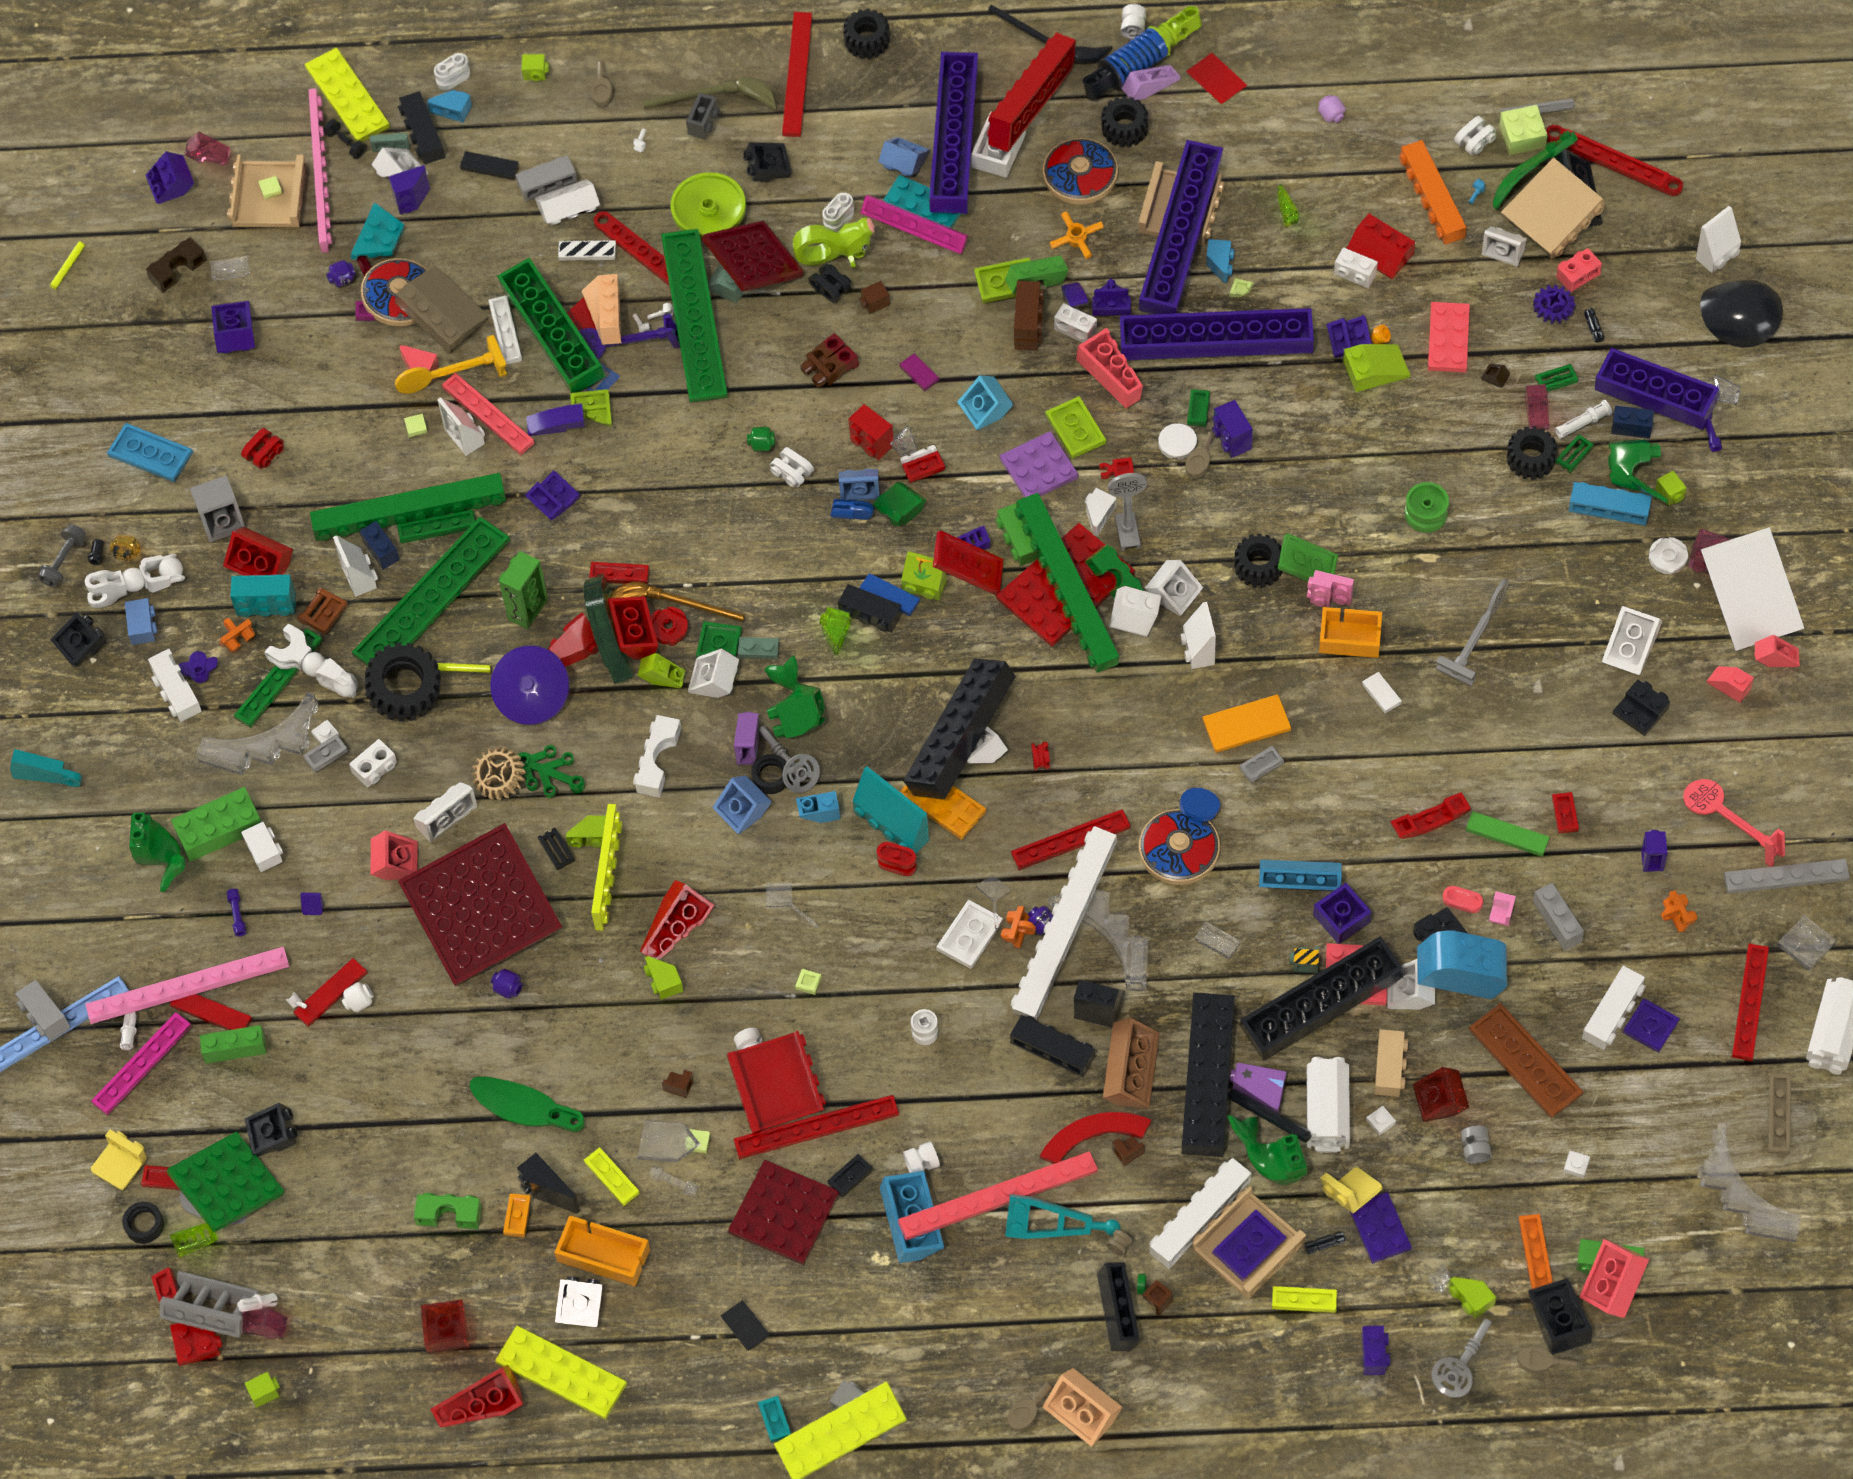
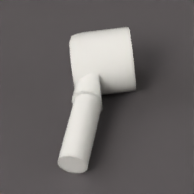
(639, 143)
(667, 309)
(642, 327)
(295, 1001)

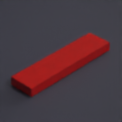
(330, 992)
(212, 1012)

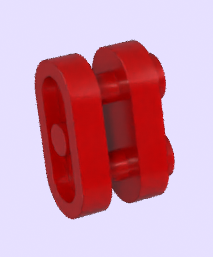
(262, 448)
(896, 859)

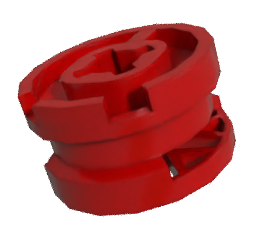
(1040, 756)

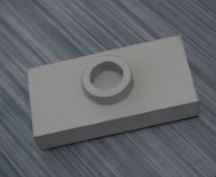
(1261, 764)

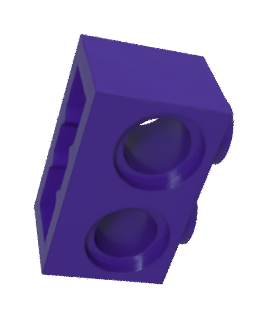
(1654, 851)

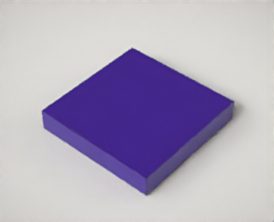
(1651, 1025)

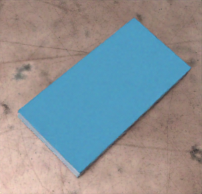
(150, 452)

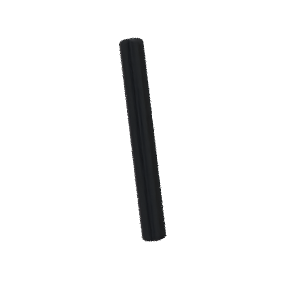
(1269, 1115)

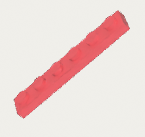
(488, 414)

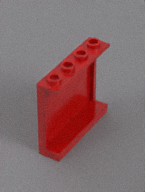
(776, 1081)

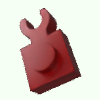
(1118, 467)

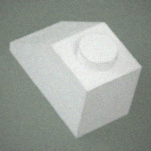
(1099, 509)

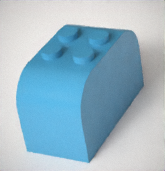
(1463, 964)

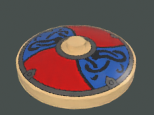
(1080, 171)
(381, 286)
(1178, 848)

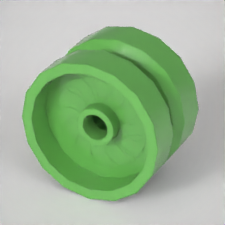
(1426, 507)

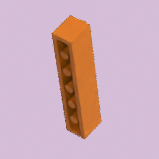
(1433, 192)

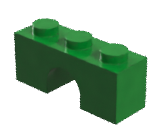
(1107, 560)

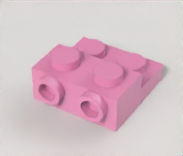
(1329, 587)

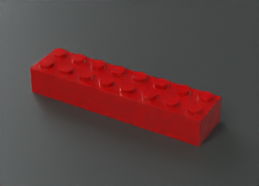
(1031, 92)

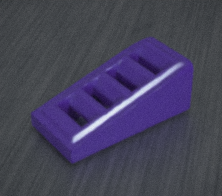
(1074, 294)
(975, 535)

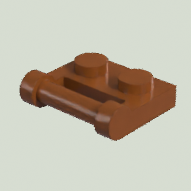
(326, 614)

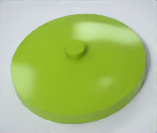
(708, 203)

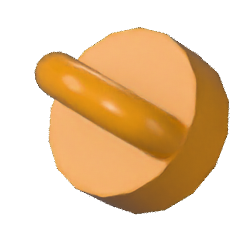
(1380, 334)

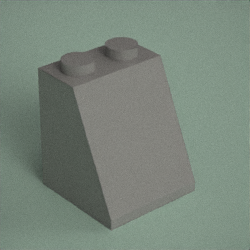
(217, 508)

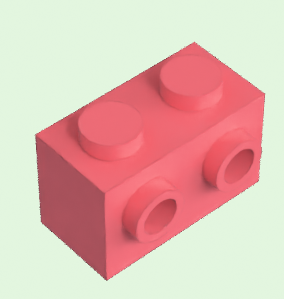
(1578, 269)

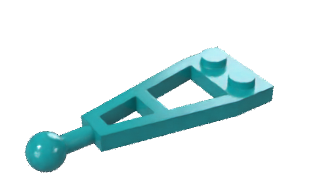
(1019, 1214)

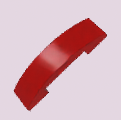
(1432, 818)

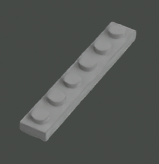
(1786, 876)

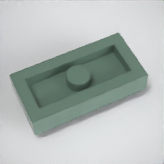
(396, 140)
(758, 648)

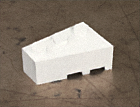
(174, 686)

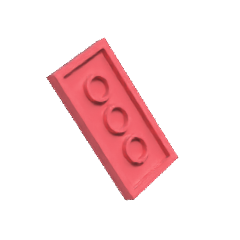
(1448, 337)

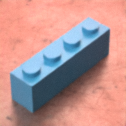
(1610, 503)
(1300, 874)

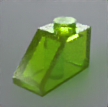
(835, 627)

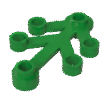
(547, 769)

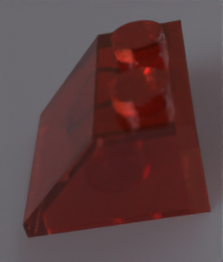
(1440, 1094)

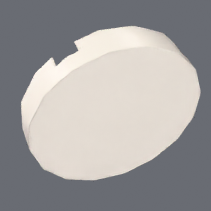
(1177, 441)
(1668, 555)

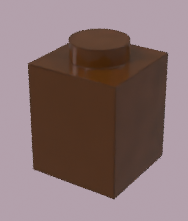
(874, 297)

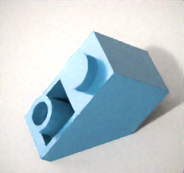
(1218, 258)
(819, 807)

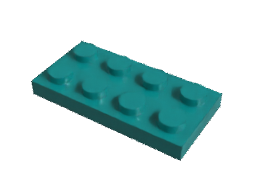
(915, 198)

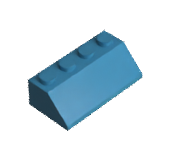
(902, 1197)

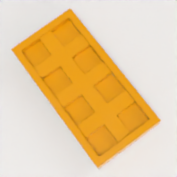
(955, 813)

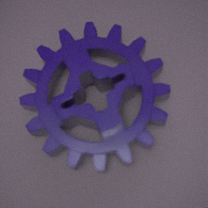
(1554, 304)

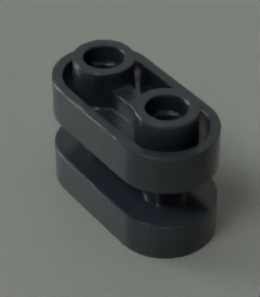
(830, 282)

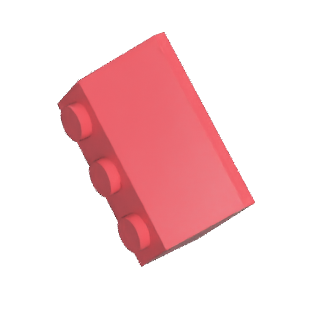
(1614, 1278)

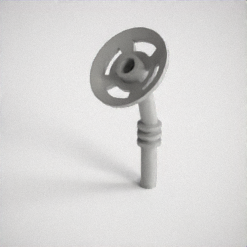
(791, 767)
(1457, 1371)

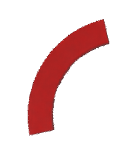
(1091, 1127)

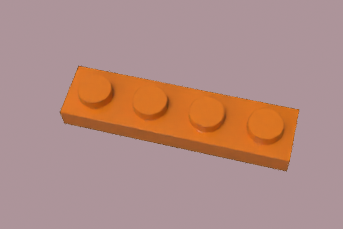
(1535, 1250)

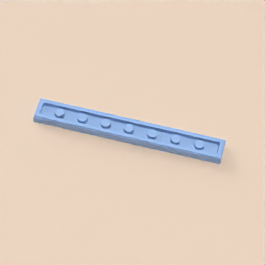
(74, 1014)

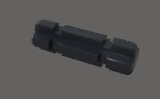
(1594, 325)
(1324, 1242)

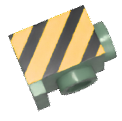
(1305, 960)

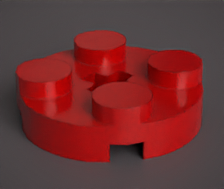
(679, 625)

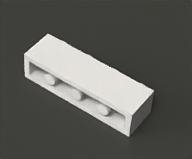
(1613, 1008)

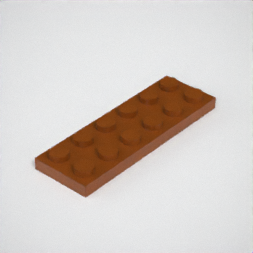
(1526, 1060)

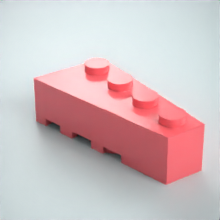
(1109, 367)

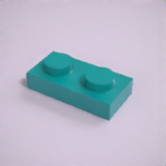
(774, 1419)

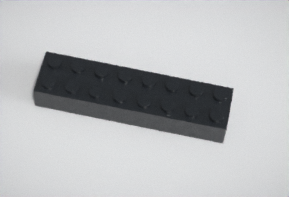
(959, 728)
(1321, 998)
(1208, 1075)

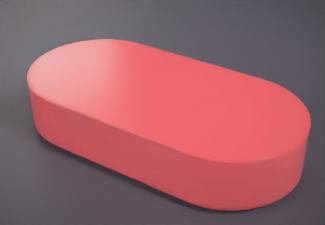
(1462, 899)

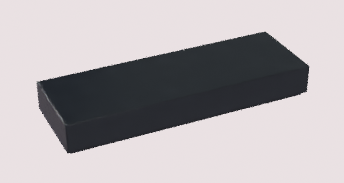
(489, 165)

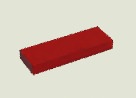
(620, 572)

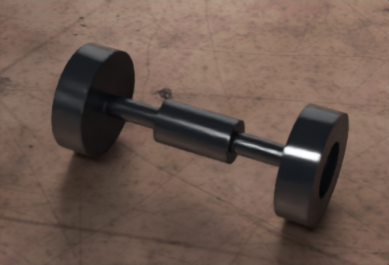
(357, 149)

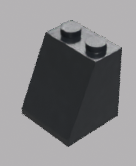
(1097, 1003)

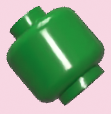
(761, 439)

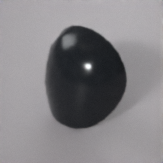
(1742, 312)

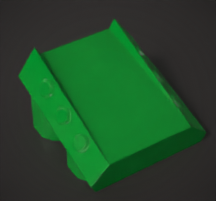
(899, 504)

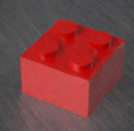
(870, 432)

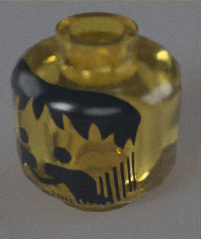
(125, 547)

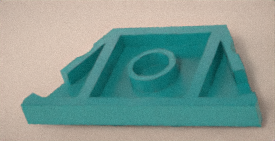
(378, 234)

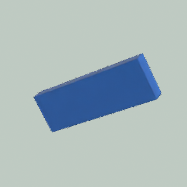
(886, 590)

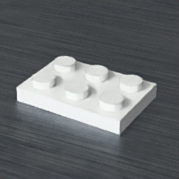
(969, 934)

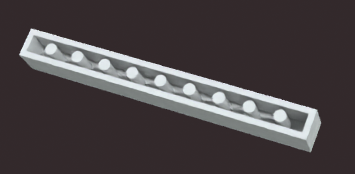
(1064, 924)

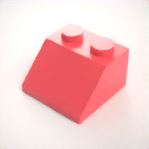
(393, 856)

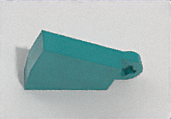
(43, 769)

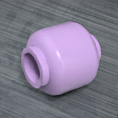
(1331, 109)

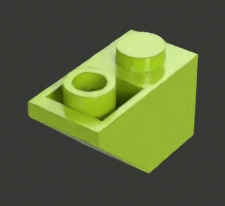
(661, 671)
(587, 832)
(664, 977)
(1473, 1295)

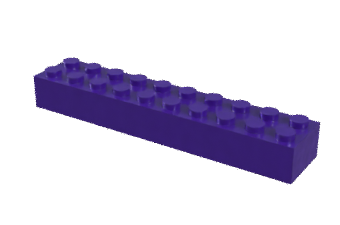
(953, 132)
(1181, 228)
(1216, 334)

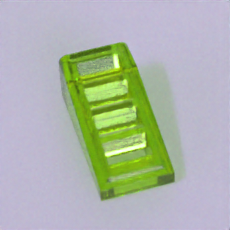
(1287, 207)
(195, 1245)

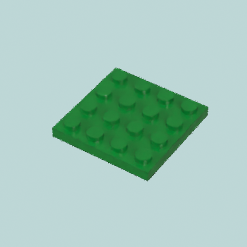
(225, 1181)

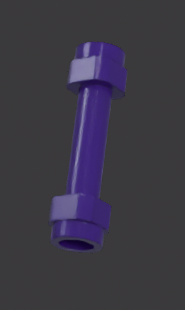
(1714, 442)
(234, 898)

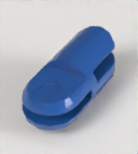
(851, 509)

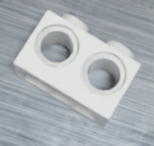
(1075, 323)
(369, 760)

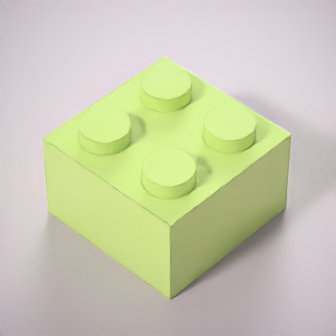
(1523, 129)

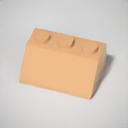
(1082, 1406)

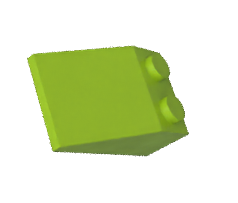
(1374, 365)

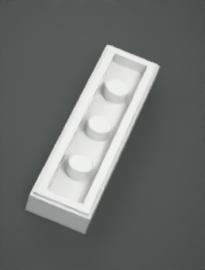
(505, 329)

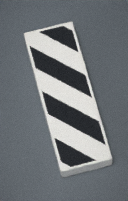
(586, 250)

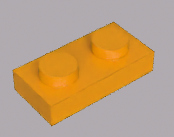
(517, 1215)

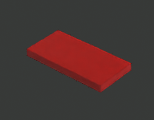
(968, 562)

